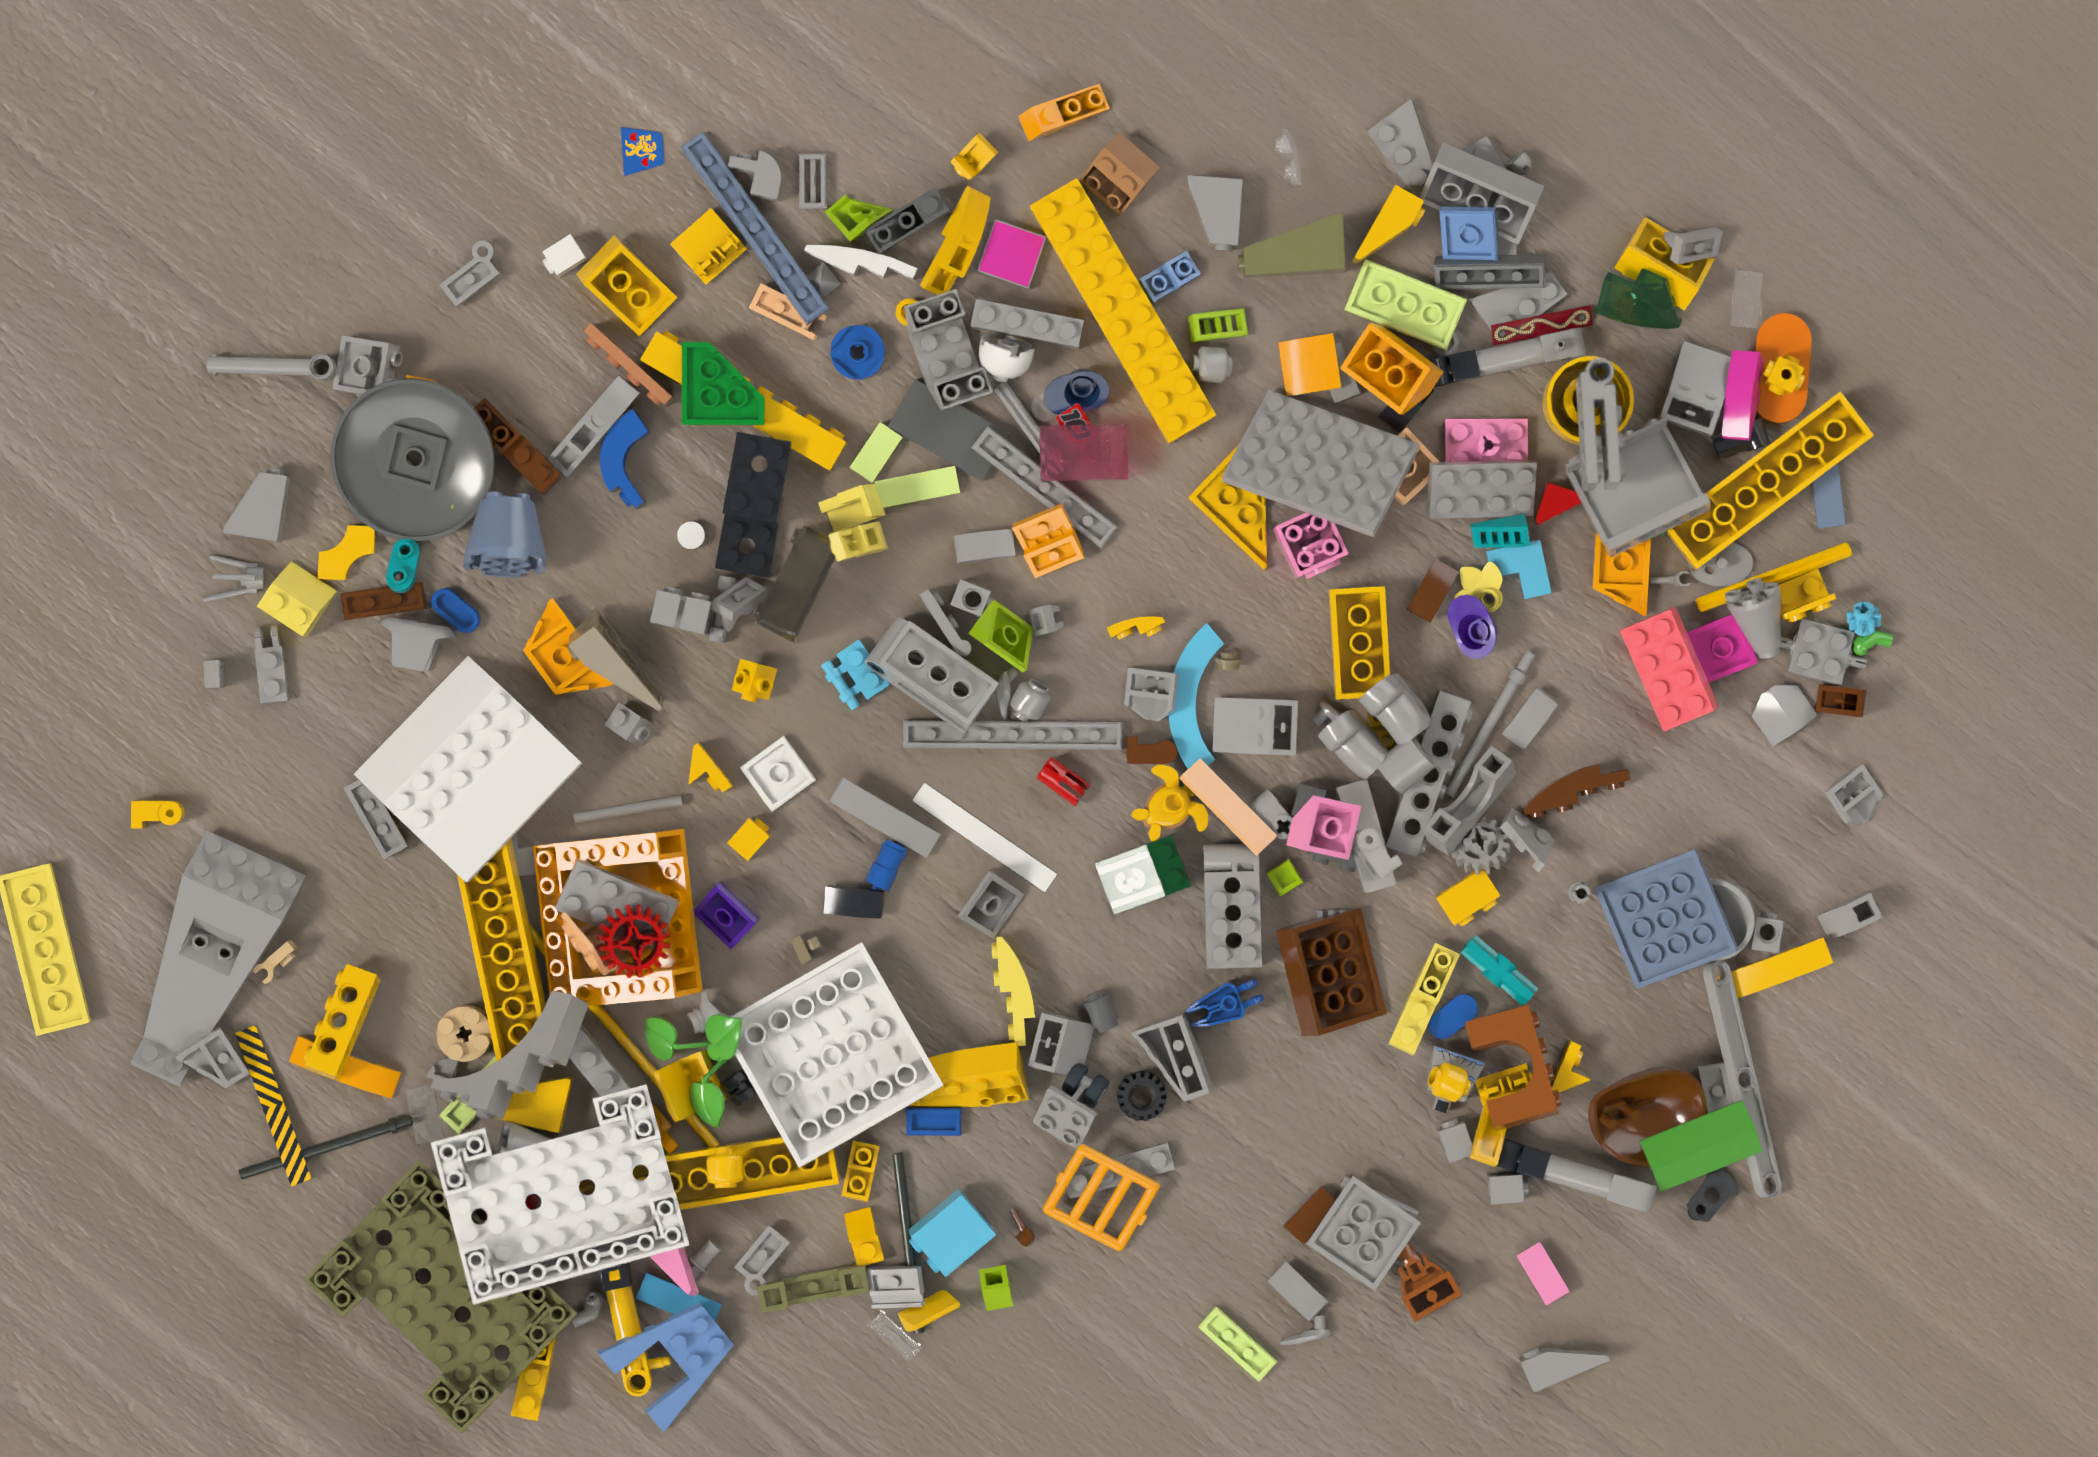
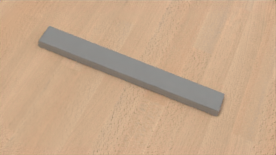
(1014, 735)

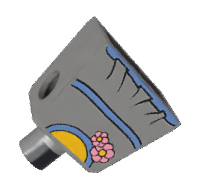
(1471, 1065)

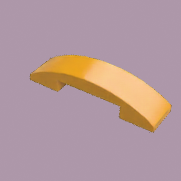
(357, 1073)

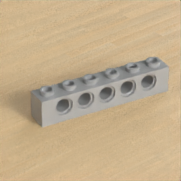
(1443, 705)

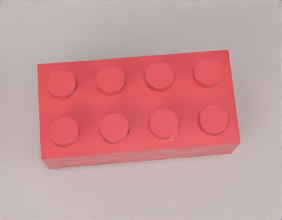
(1669, 668)

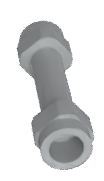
(718, 632)

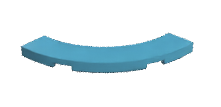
(1183, 718)

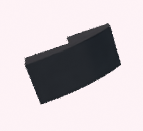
(853, 902)

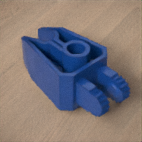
(1224, 1003)

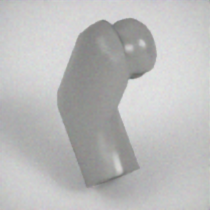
(591, 1309)

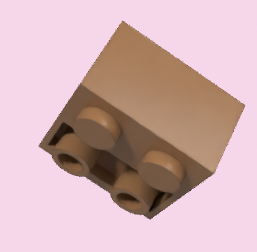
(1119, 173)

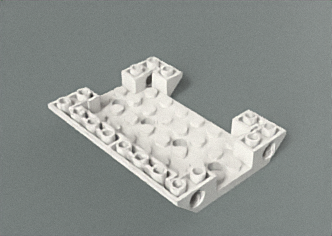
(569, 1229)

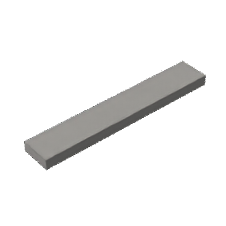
(1050, 493)

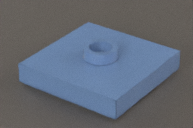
(1469, 233)

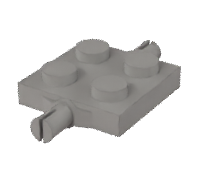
(1821, 652)

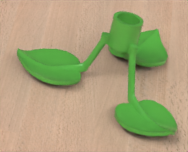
(723, 1042)

